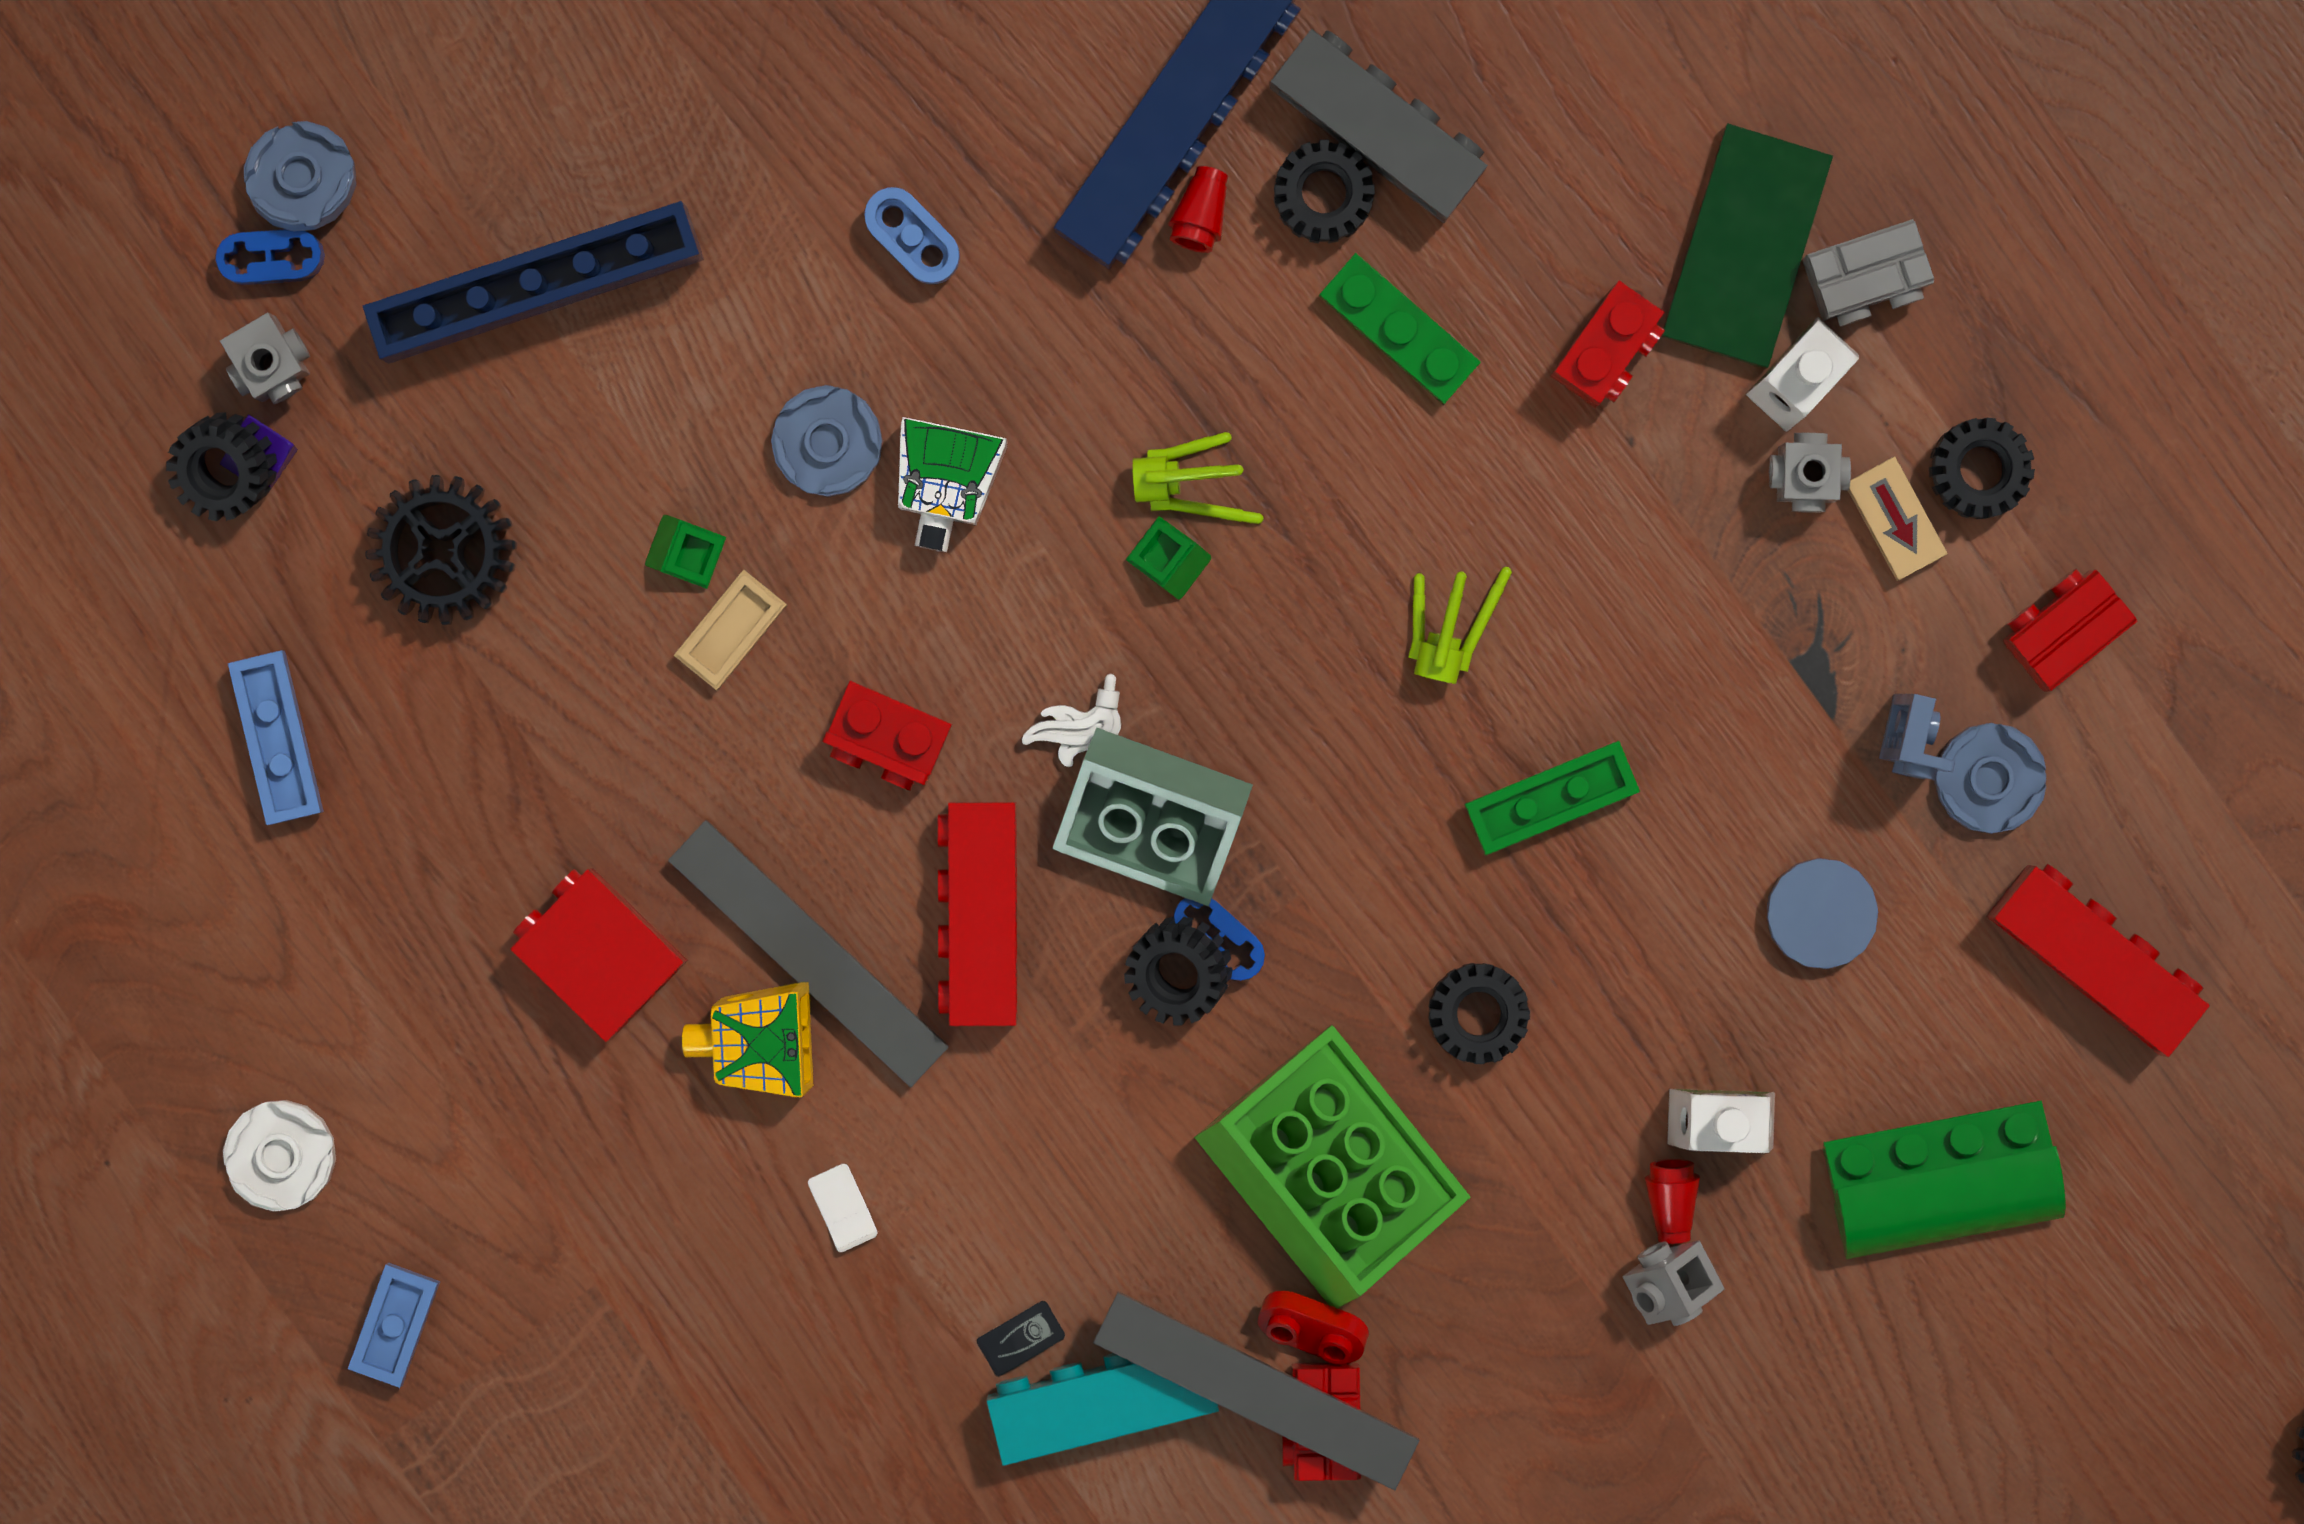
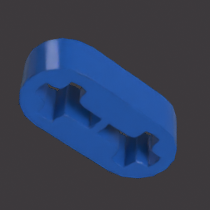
(269, 270)
(1233, 930)

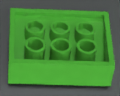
(1333, 1168)

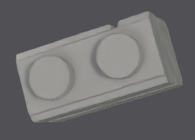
(1869, 271)

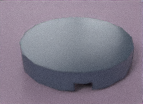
(300, 176)
(827, 441)
(1994, 778)
(1822, 913)

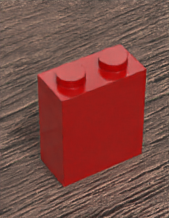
(596, 952)

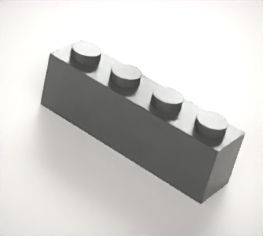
(1378, 124)

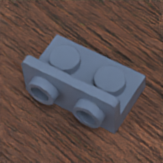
(1908, 730)

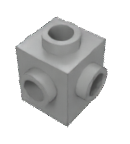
(248, 351)
(1788, 475)
(1673, 1282)

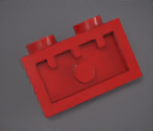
(887, 735)

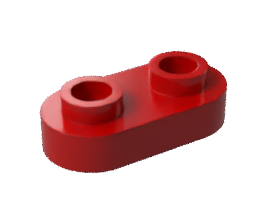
(1313, 1327)

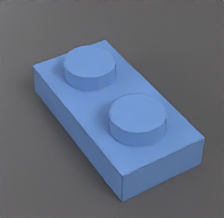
(394, 1325)

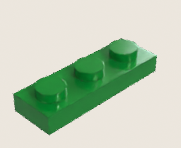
(1399, 328)
(1552, 797)

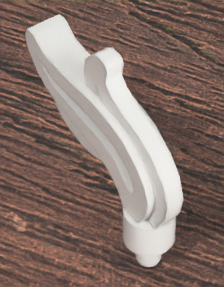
(1076, 728)

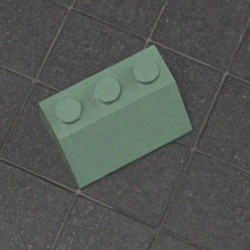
(1152, 816)

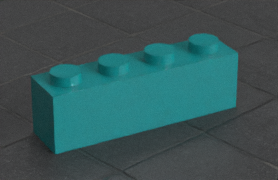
(1085, 1407)

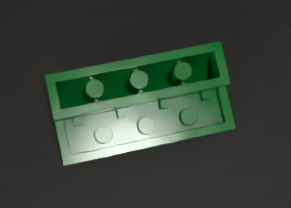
(1945, 1179)

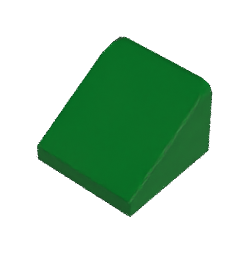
(685, 551)
(1169, 558)

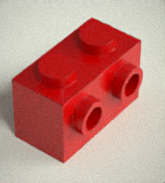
(1607, 344)

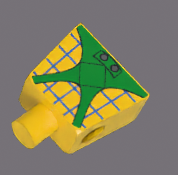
(758, 1040)

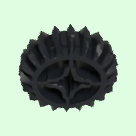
(419, 566)

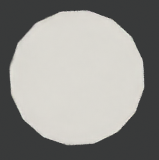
(279, 1155)

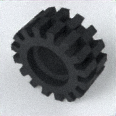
(1324, 157)
(2014, 460)
(199, 483)
(1161, 995)
(1512, 1022)

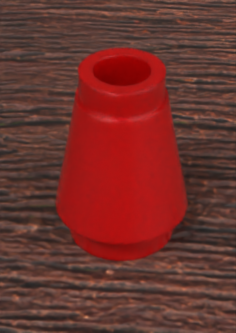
(1200, 212)
(1672, 1197)

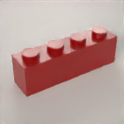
(981, 913)
(2098, 959)

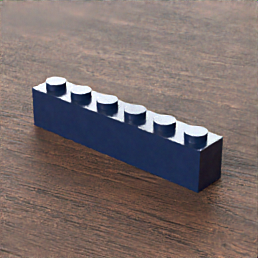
(1168, 126)
(533, 282)

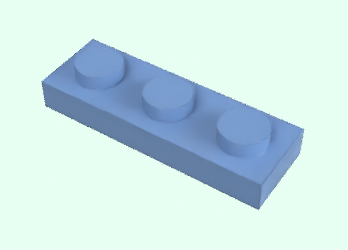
(275, 737)

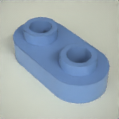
(912, 236)

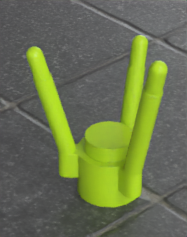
(1158, 479)
(1440, 655)

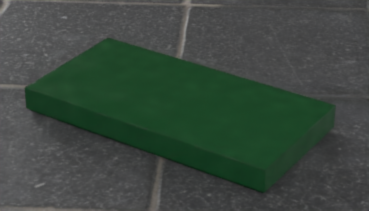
(1747, 246)

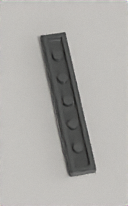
(808, 953)
(1256, 1390)

